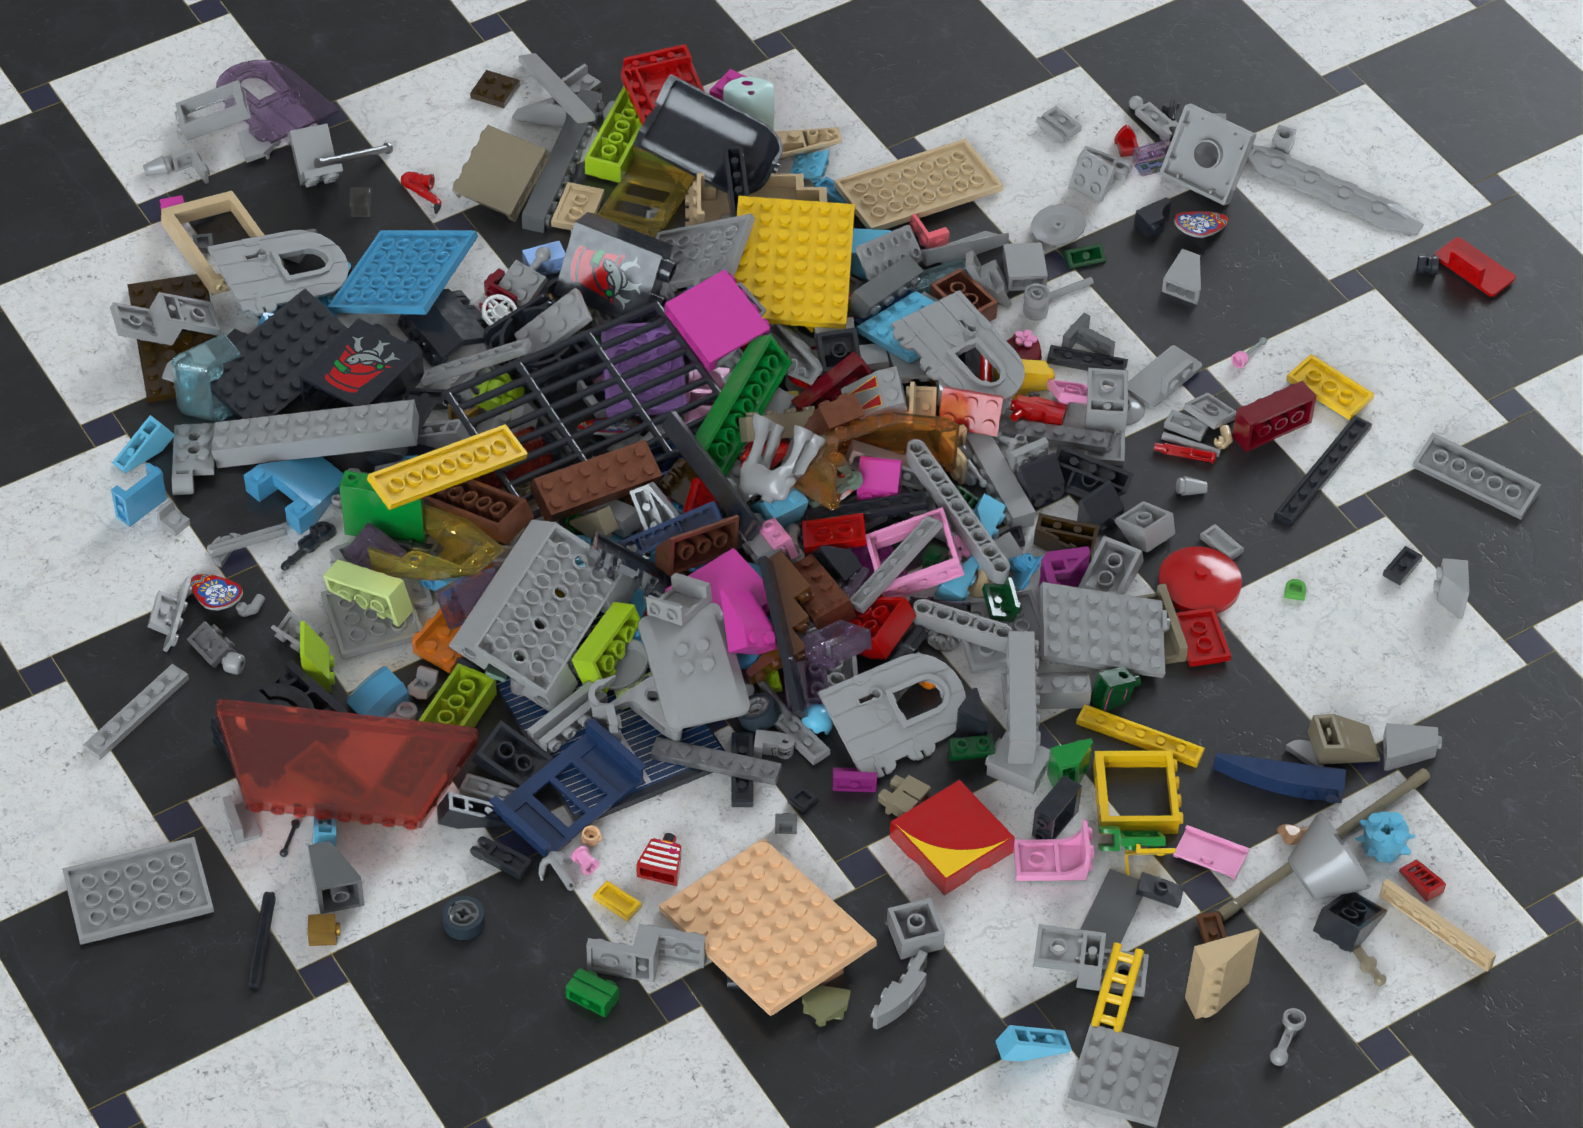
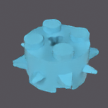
(1385, 836)

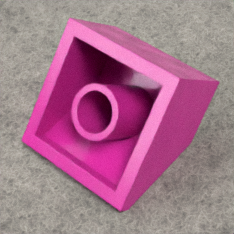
(880, 478)

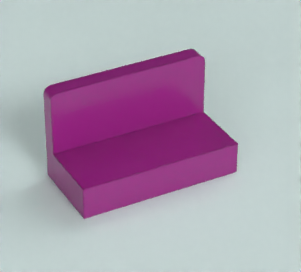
(852, 780)

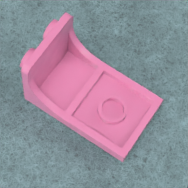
(1055, 858)

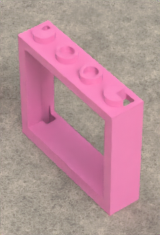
(923, 578)

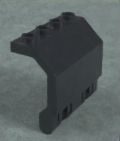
(445, 326)

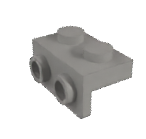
(290, 630)
(606, 717)

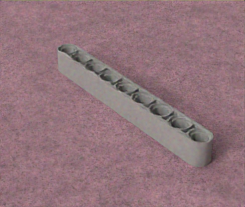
(957, 511)

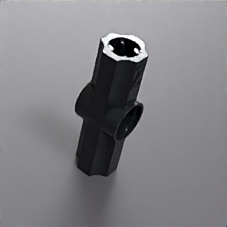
(909, 644)

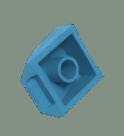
(378, 694)

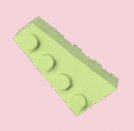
(370, 590)

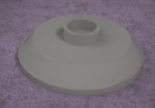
(631, 667)

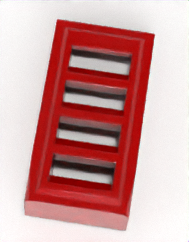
(1427, 893)

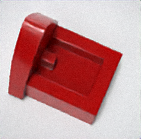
(1126, 141)

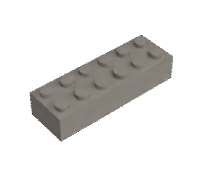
(1022, 697)

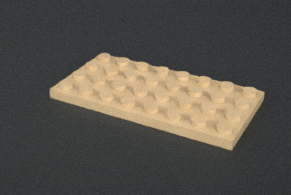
(918, 185)

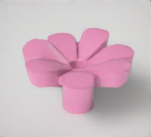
(961, 548)

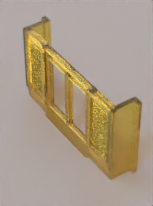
(652, 173)

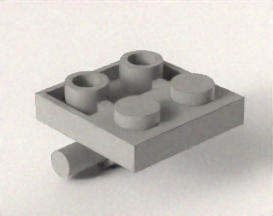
(1019, 456)

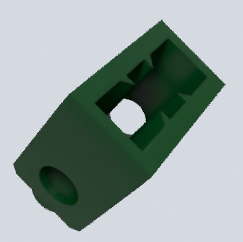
(1113, 688)

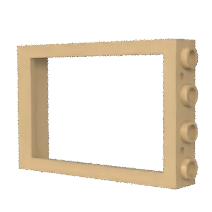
(174, 216)

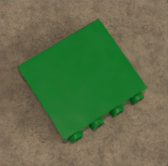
(364, 506)

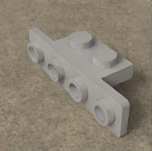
(167, 613)

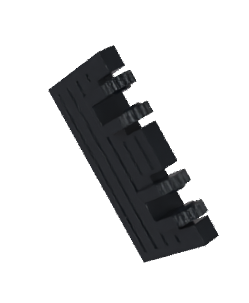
(629, 563)

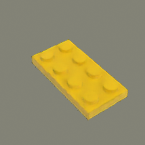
(1331, 387)

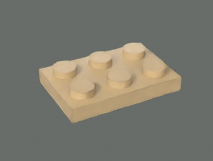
(576, 202)

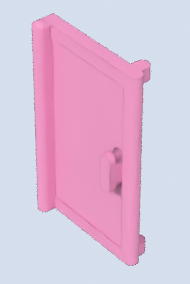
(1207, 848)

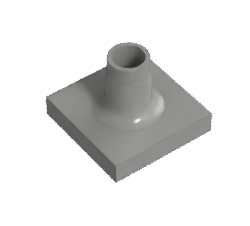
(1194, 156)

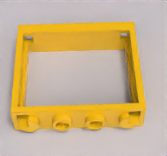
(1165, 824)

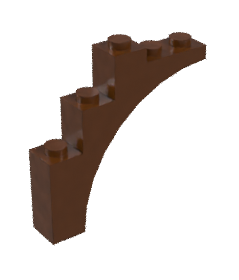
(793, 591)

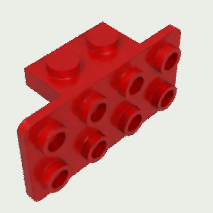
(1475, 266)

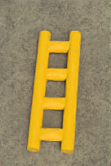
(1111, 975)

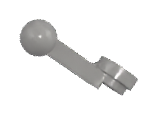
(794, 532)
(1279, 1055)

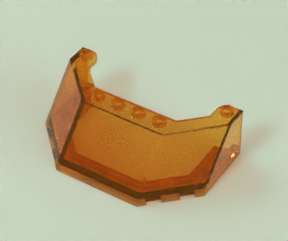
(885, 431)

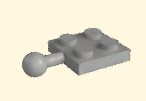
(524, 280)

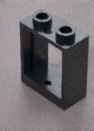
(1057, 809)

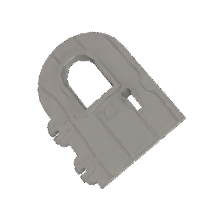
(264, 282)
(940, 338)
(876, 729)

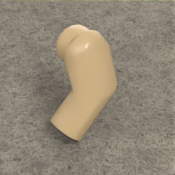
(1225, 438)

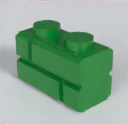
(592, 992)

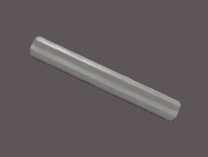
(246, 540)

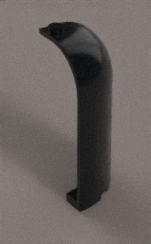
(694, 126)

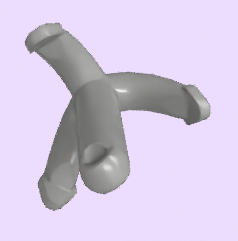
(555, 859)

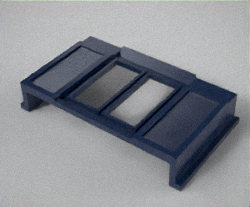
(598, 758)

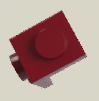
(491, 287)

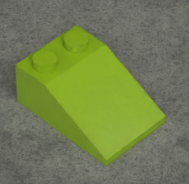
(316, 657)

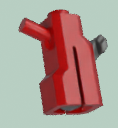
(1038, 409)

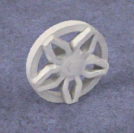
(498, 310)

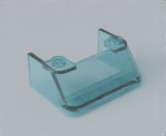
(194, 372)

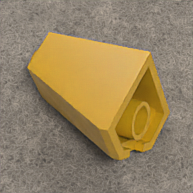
(1035, 378)

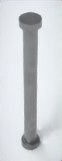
(386, 148)

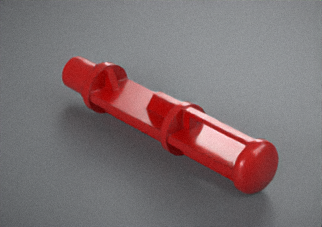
(1186, 452)

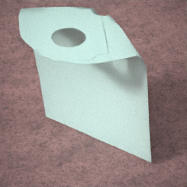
(757, 105)

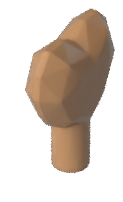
(1291, 833)

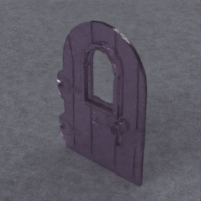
(282, 111)

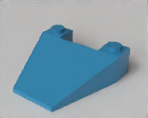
(305, 481)

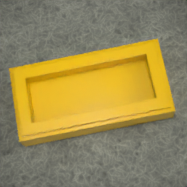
(617, 901)

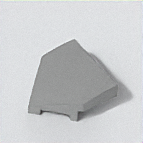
(253, 148)

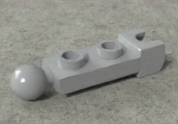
(1153, 118)

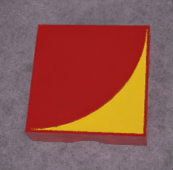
(952, 837)

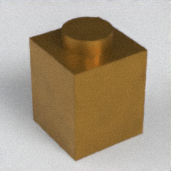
(323, 929)

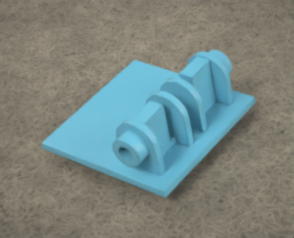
(811, 165)

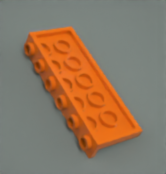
(434, 640)

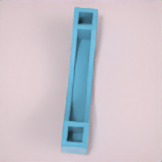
(989, 514)

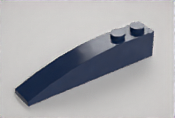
(647, 540)
(1285, 777)

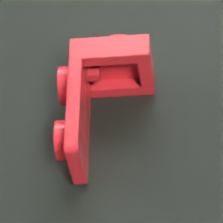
(928, 239)

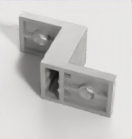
(310, 144)

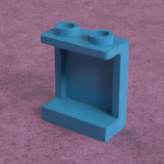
(141, 497)

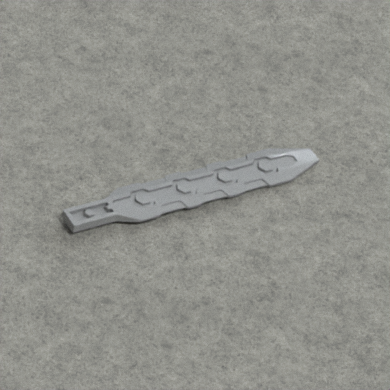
(1335, 191)

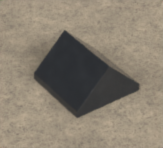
(971, 716)

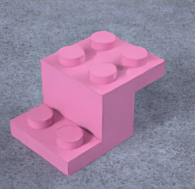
(717, 374)

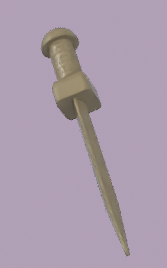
(1369, 964)

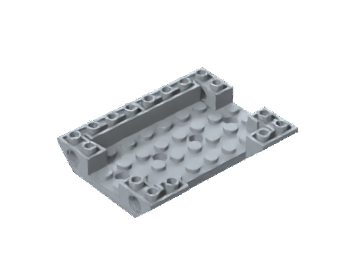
(525, 594)

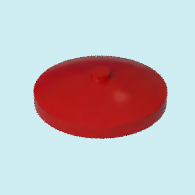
(1200, 579)

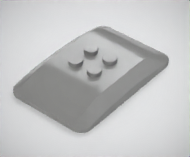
(693, 669)

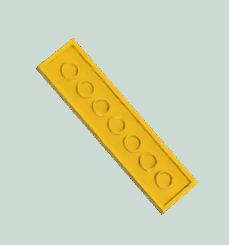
(447, 466)

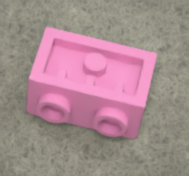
(778, 537)

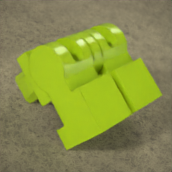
(501, 399)

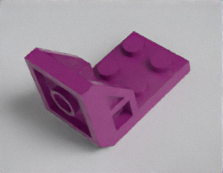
(1064, 566)

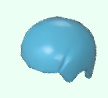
(818, 719)

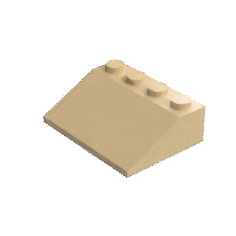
(1220, 972)

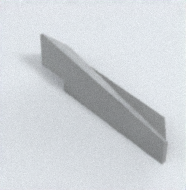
(957, 250)

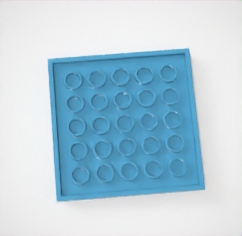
(403, 271)

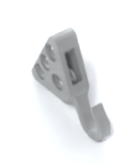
(638, 700)

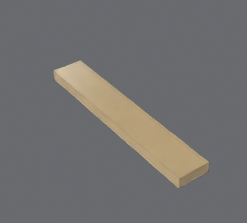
(1437, 925)

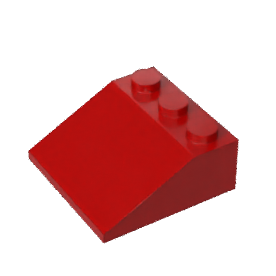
(887, 622)

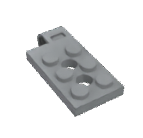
(188, 465)

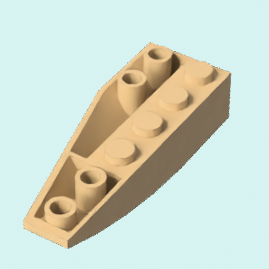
(807, 141)

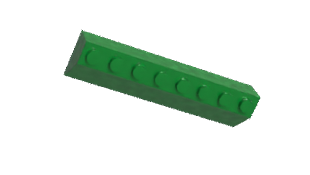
(745, 391)

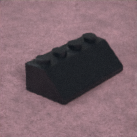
(424, 407)

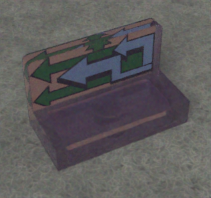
(1150, 158)

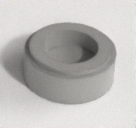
(406, 711)

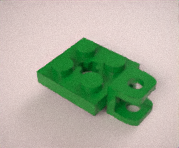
(1129, 838)

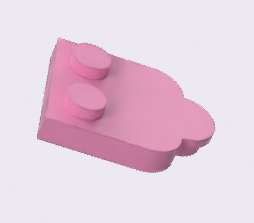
(1068, 391)

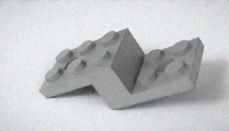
(165, 318)
(1108, 411)
(650, 947)
(1084, 954)

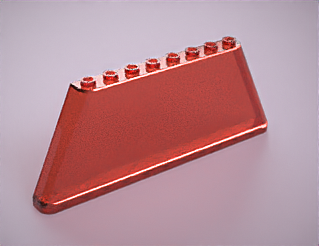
(341, 762)

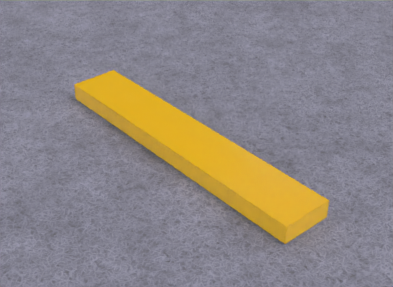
(1139, 735)

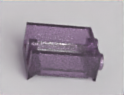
(836, 643)

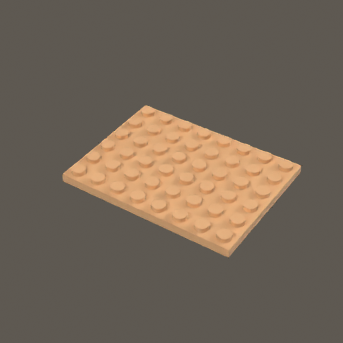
(768, 926)

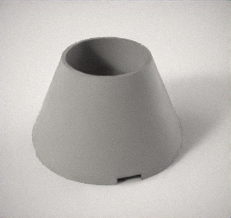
(1326, 863)

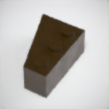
(1060, 534)

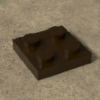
(495, 89)

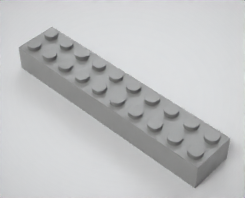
(315, 433)

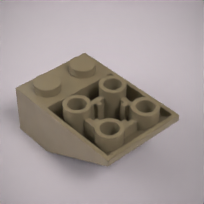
(1341, 740)

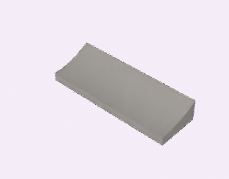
(1477, 476)

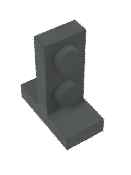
(1088, 338)

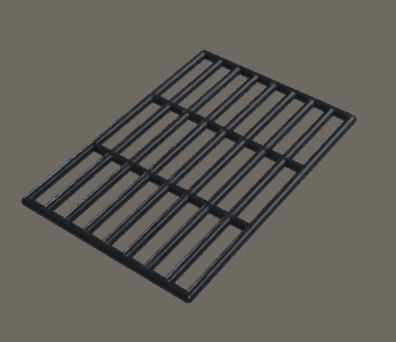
(617, 378)

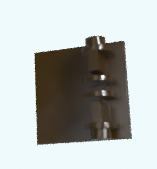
(678, 481)

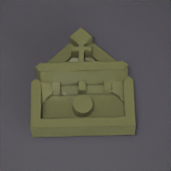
(826, 1003)

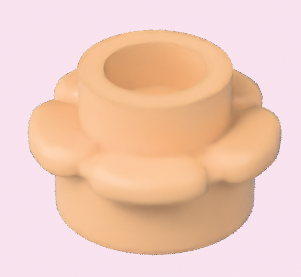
(591, 831)

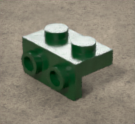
(1002, 601)
(970, 747)

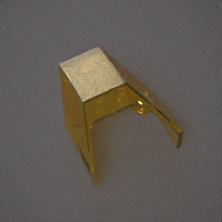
(465, 551)

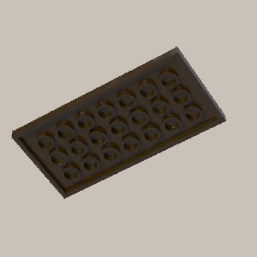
(156, 355)

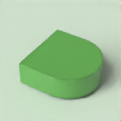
(1295, 590)

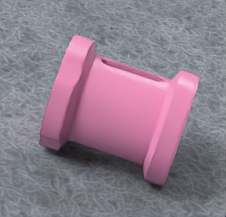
(585, 860)

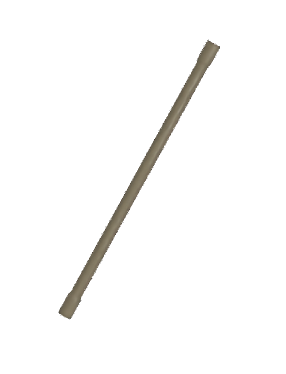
(1411, 783)

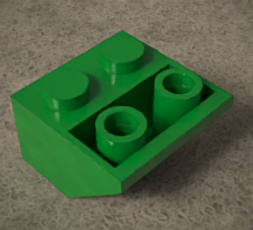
(1069, 760)

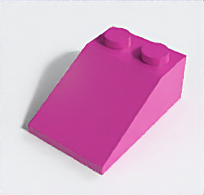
(746, 623)

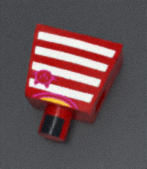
(661, 860)

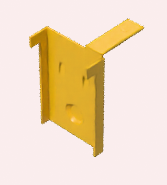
(1156, 851)

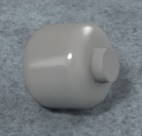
(233, 663)

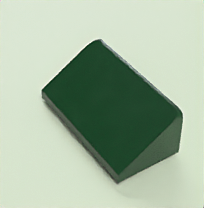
(1084, 256)

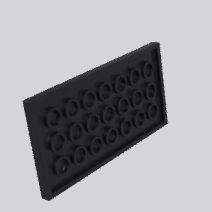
(274, 356)

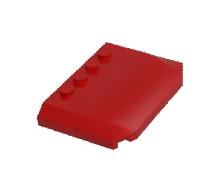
(647, 72)

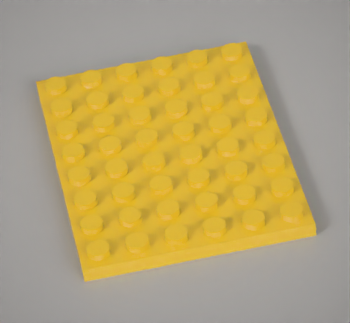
(798, 260)

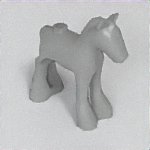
(777, 483)

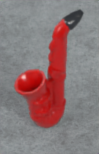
(419, 184)

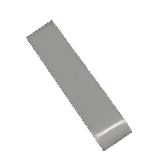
(961, 624)

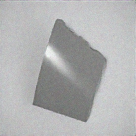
(988, 277)

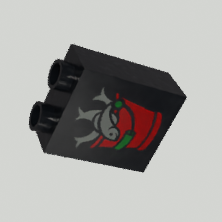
(615, 267)
(362, 369)

